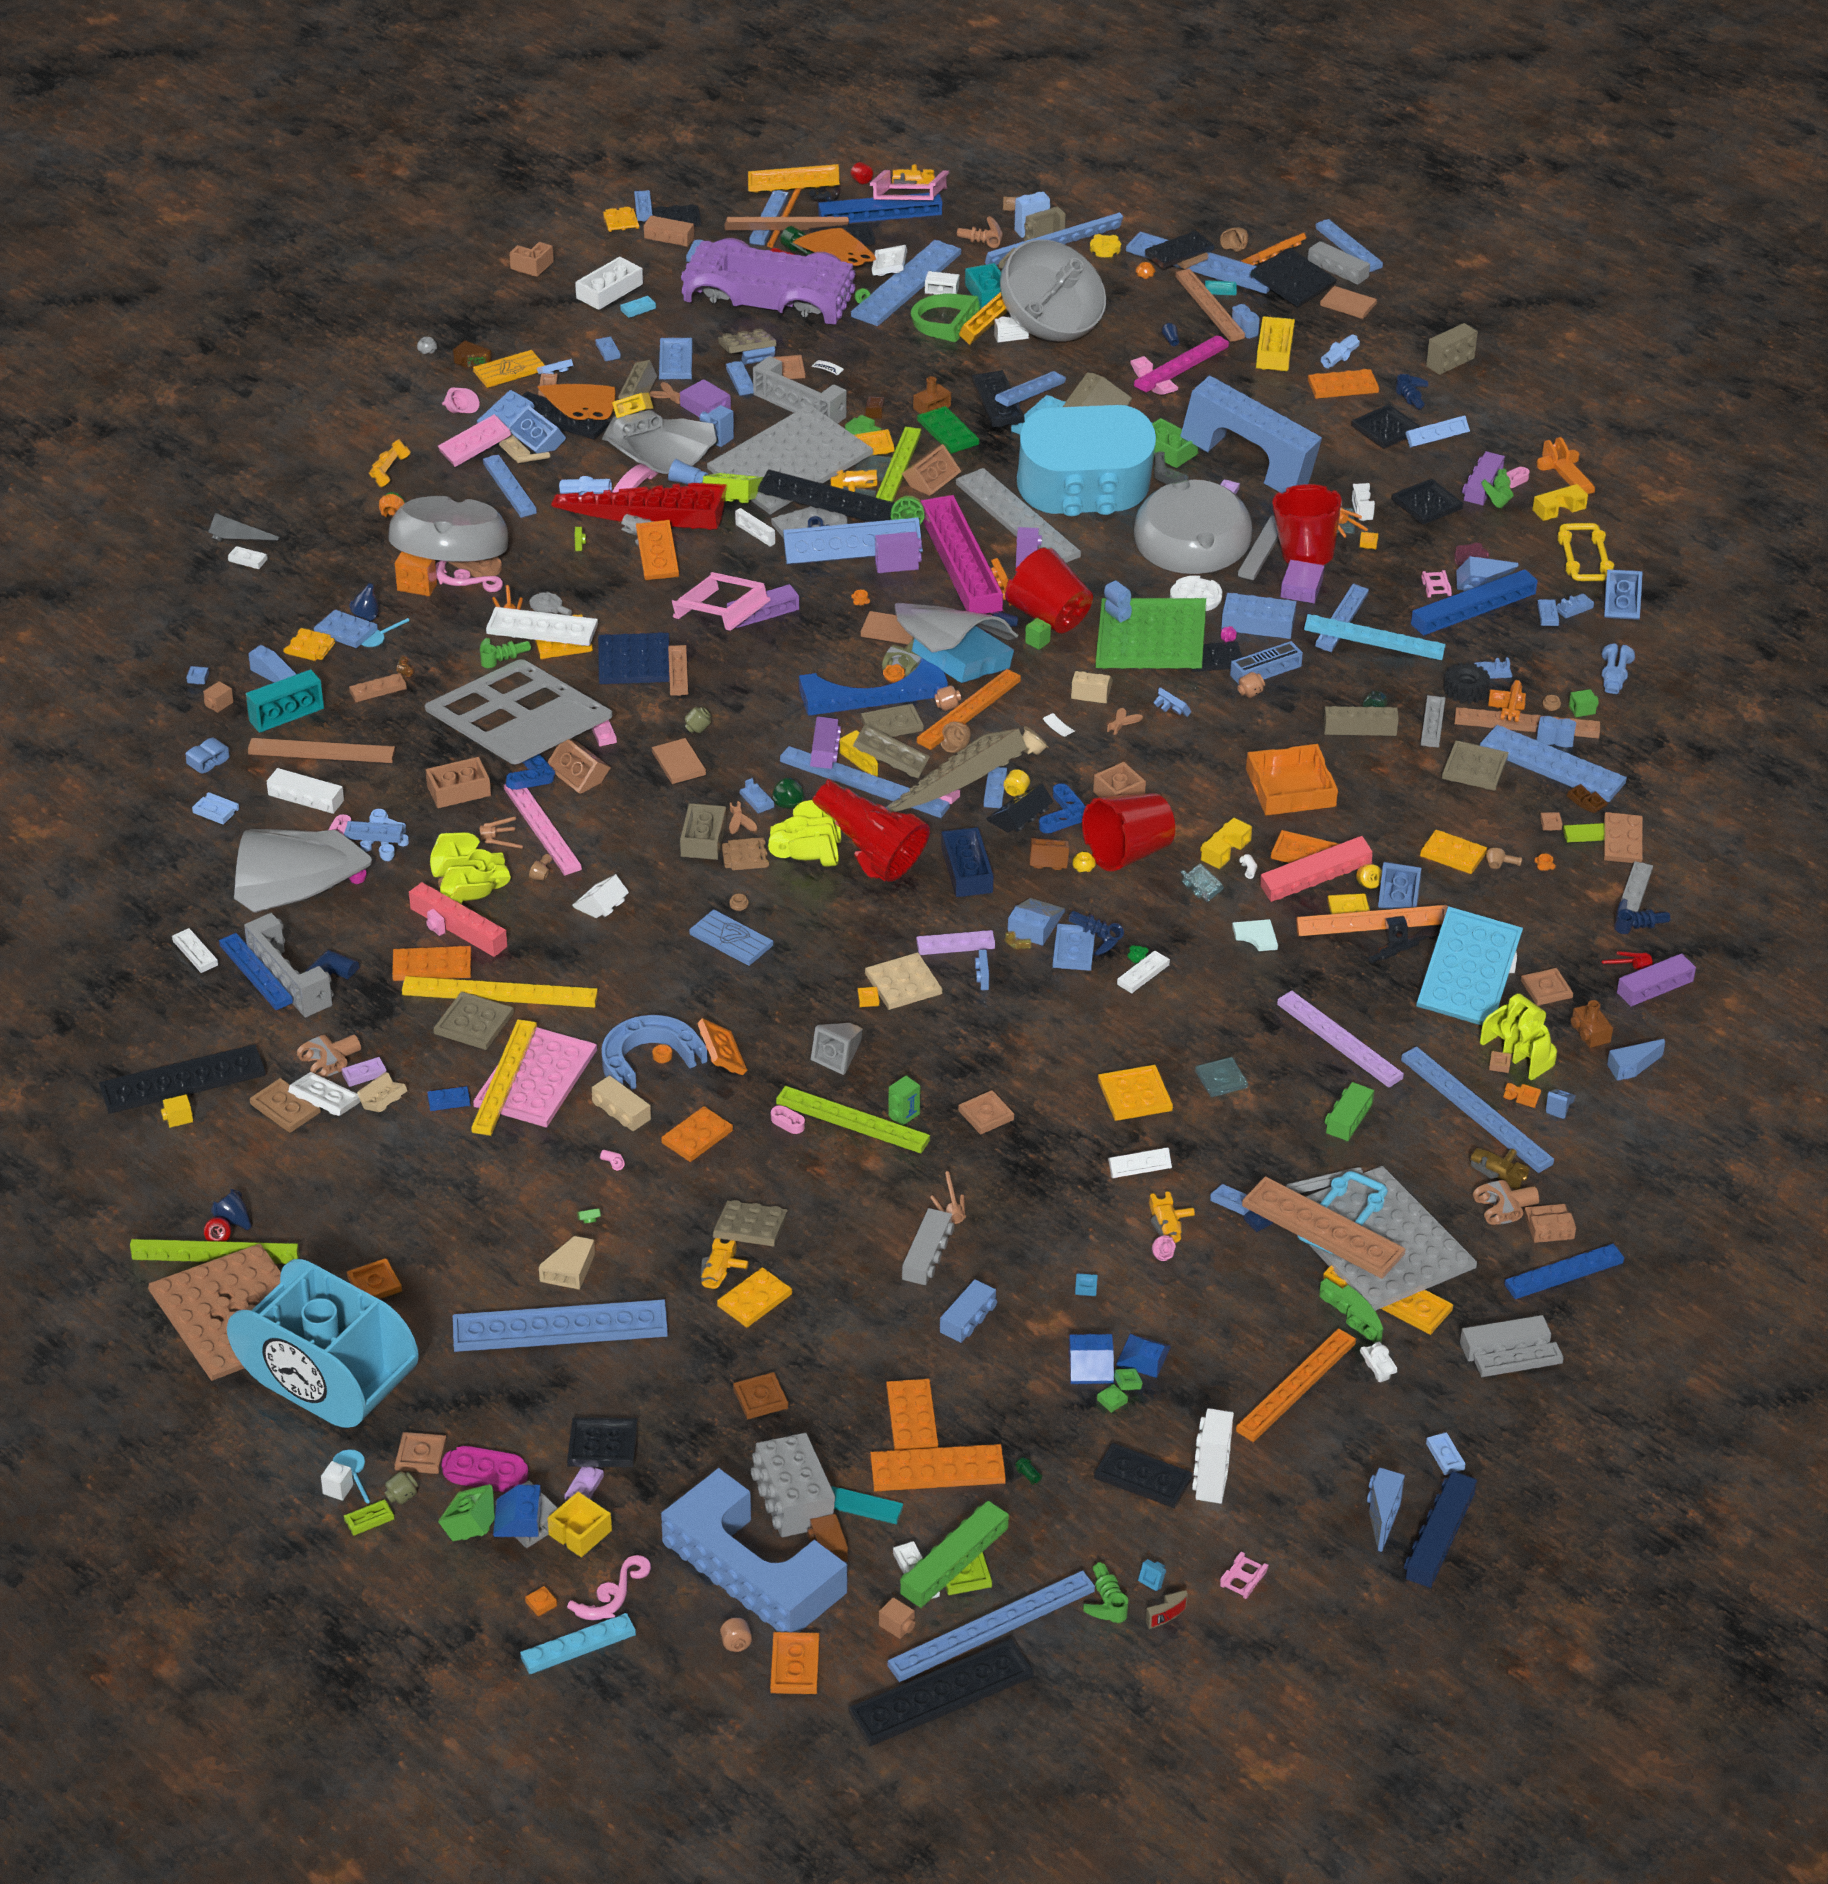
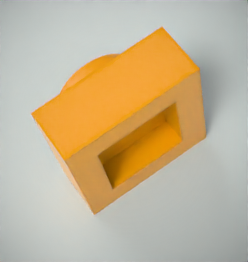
(1368, 540)
(868, 997)

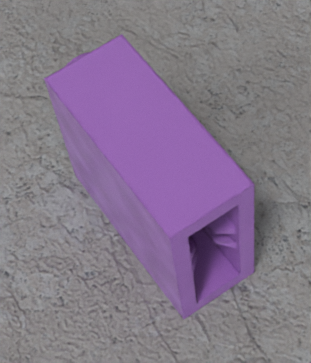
(704, 397)
(897, 552)
(1302, 581)

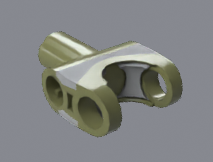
(902, 657)

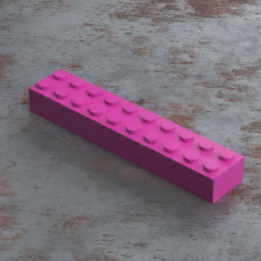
(962, 555)

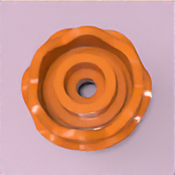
(1145, 270)
(893, 673)

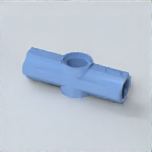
(1340, 351)
(584, 485)

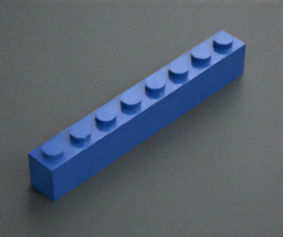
(878, 209)
(1474, 602)

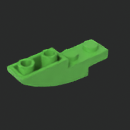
(1358, 1311)

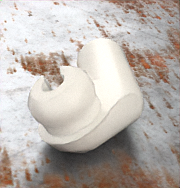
(1251, 865)

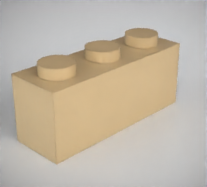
(621, 1103)

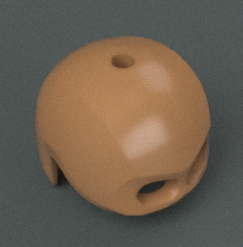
(1235, 239)
(955, 737)

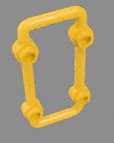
(1598, 539)

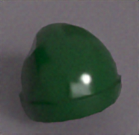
(788, 793)

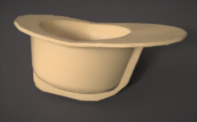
(1033, 742)

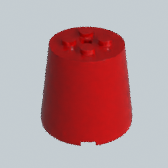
(1307, 523)
(1049, 591)
(1127, 828)

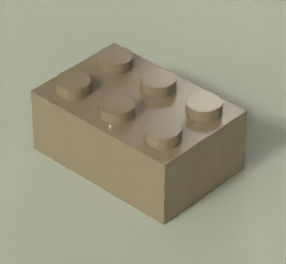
(1451, 348)
(703, 831)

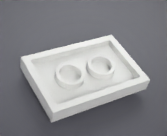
(889, 260)
(324, 1094)

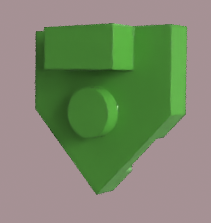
(861, 425)

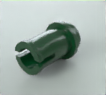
(1027, 1469)

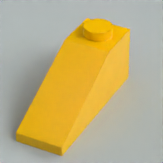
(861, 759)

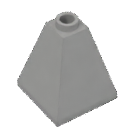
(836, 1045)

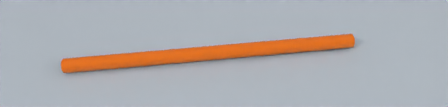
(785, 214)

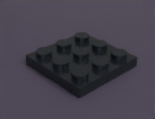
(1385, 426)
(1427, 501)
(602, 1442)

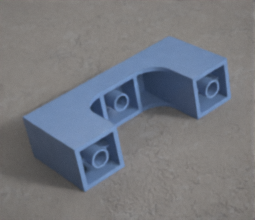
(1287, 444)
(782, 1593)

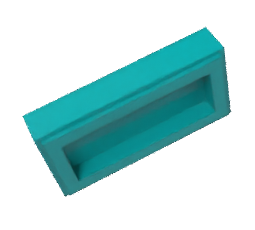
(1221, 287)

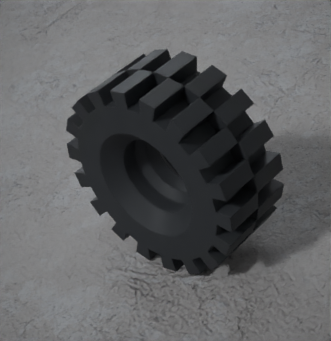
(1466, 683)

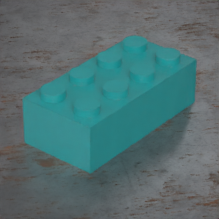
(284, 700)

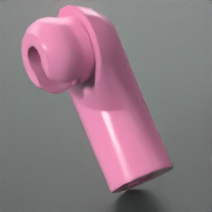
(615, 1159)

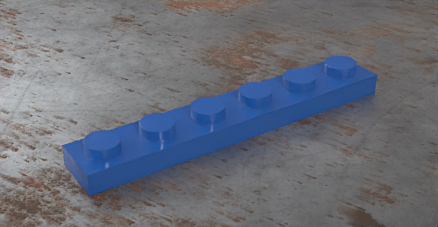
(256, 971)
(1564, 1271)

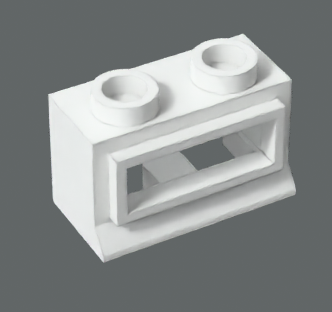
(1360, 501)

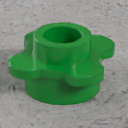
(1137, 953)

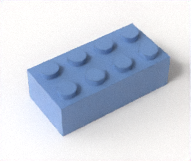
(1259, 615)

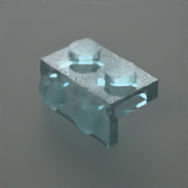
(1202, 882)

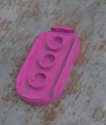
(483, 1467)

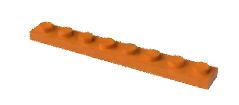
(970, 707)
(1368, 920)
(1295, 1385)

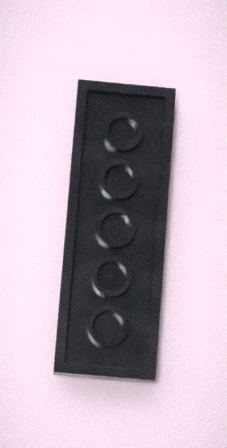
(987, 387)
(588, 427)

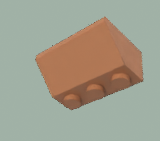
(932, 471)
(577, 766)

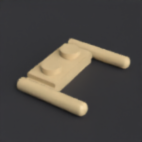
(519, 452)

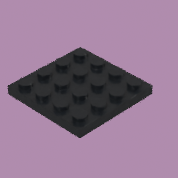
(1293, 277)

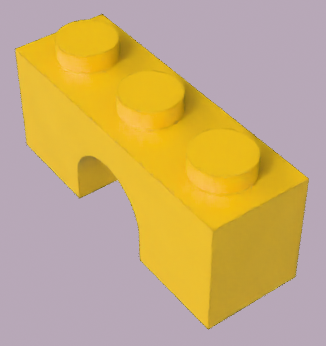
(1570, 497)
(1218, 847)

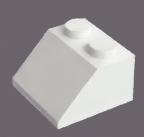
(602, 897)

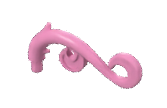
(463, 578)
(607, 1589)

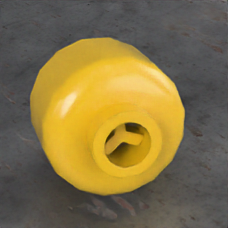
(1016, 782)
(1365, 872)

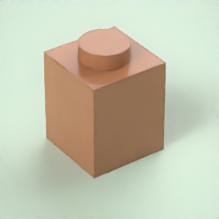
(218, 696)
(897, 1618)

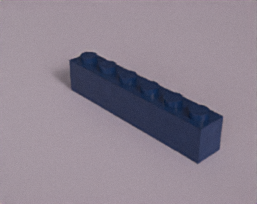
(1441, 1529)

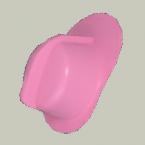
(461, 401)

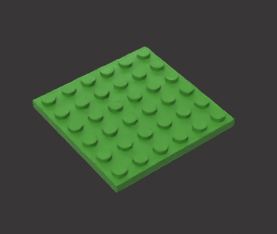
(1155, 636)

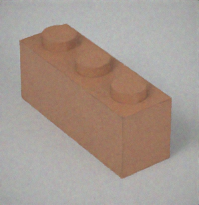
(669, 230)

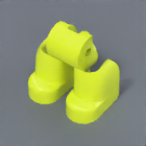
(806, 836)
(466, 870)
(1524, 1034)

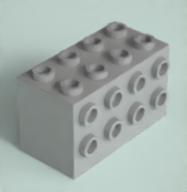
(791, 1483)

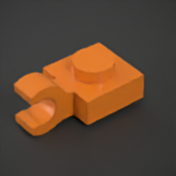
(1525, 1095)

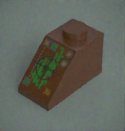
(471, 355)

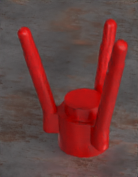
(1640, 960)

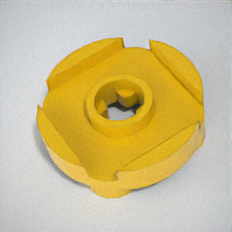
(1105, 245)

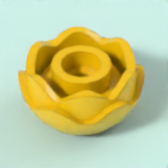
(1083, 862)

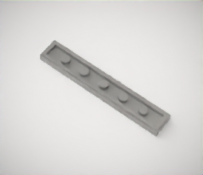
(1260, 551)

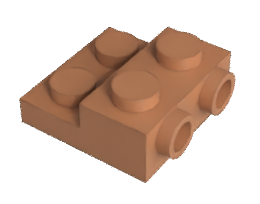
(1550, 1223)

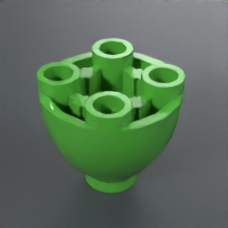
(902, 511)

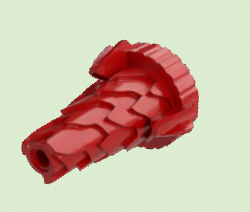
(887, 838)

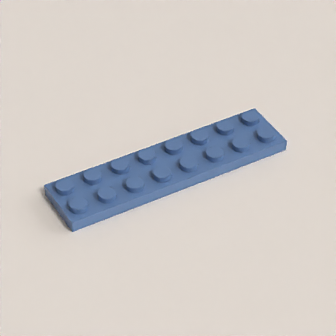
(841, 541)
(1554, 763)

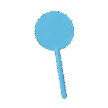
(378, 637)
(356, 1462)

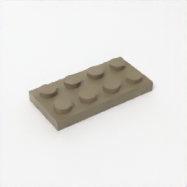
(891, 751)

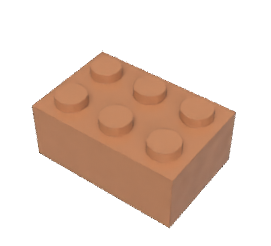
(458, 782)

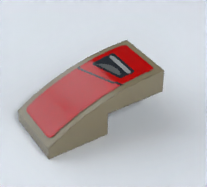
(1163, 1613)

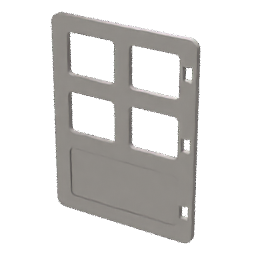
(532, 729)

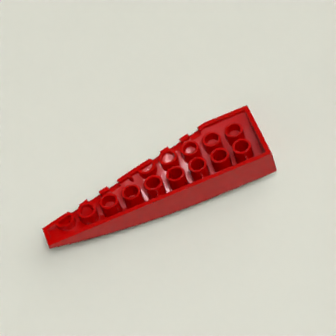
(685, 506)

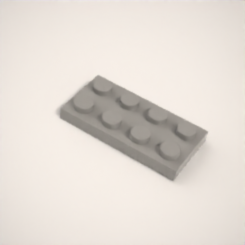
(800, 518)

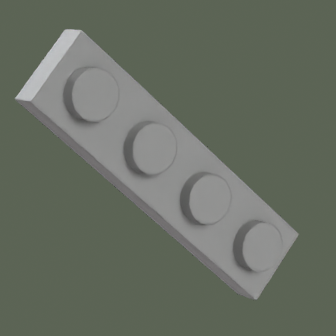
(1433, 721)
(1637, 885)
(1518, 1359)

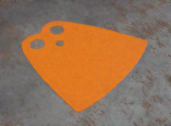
(836, 242)
(575, 397)

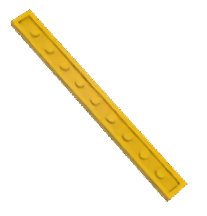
(501, 991)

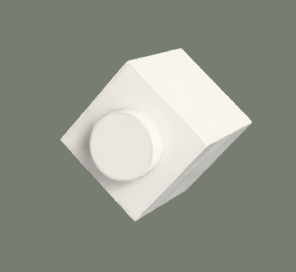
(337, 1480)

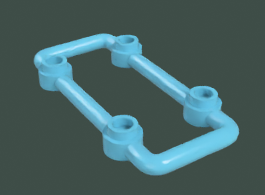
(1339, 1188)

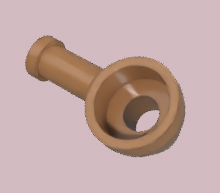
(1497, 856)
(539, 870)

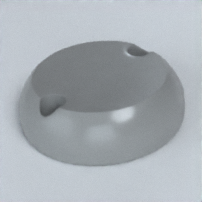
(1052, 291)
(1193, 527)
(448, 529)

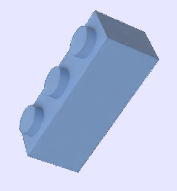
(968, 1311)

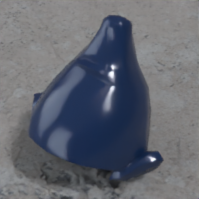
(365, 604)
(232, 1209)

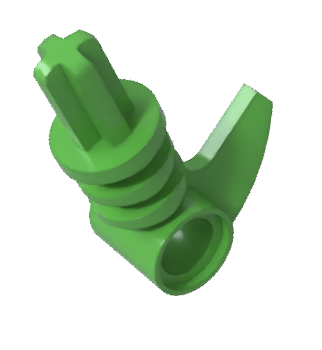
(1501, 493)
(490, 653)
(1115, 1602)

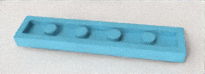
(577, 1643)

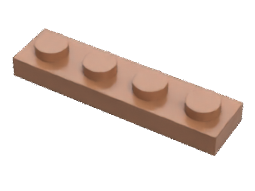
(678, 670)

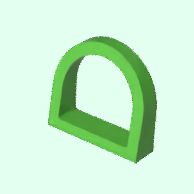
(967, 304)

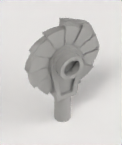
(548, 603)

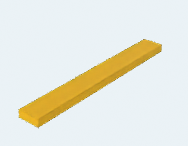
(504, 1077)

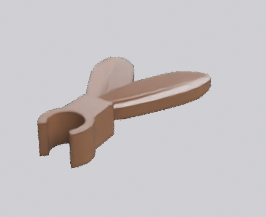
(666, 393)
(1122, 719)
(739, 818)

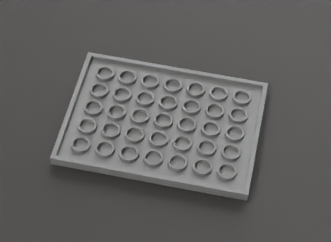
(799, 445)
(1429, 1249)

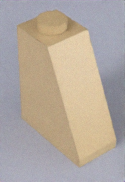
(569, 1263)

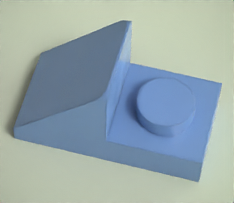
(1558, 1102)

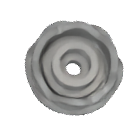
(427, 345)

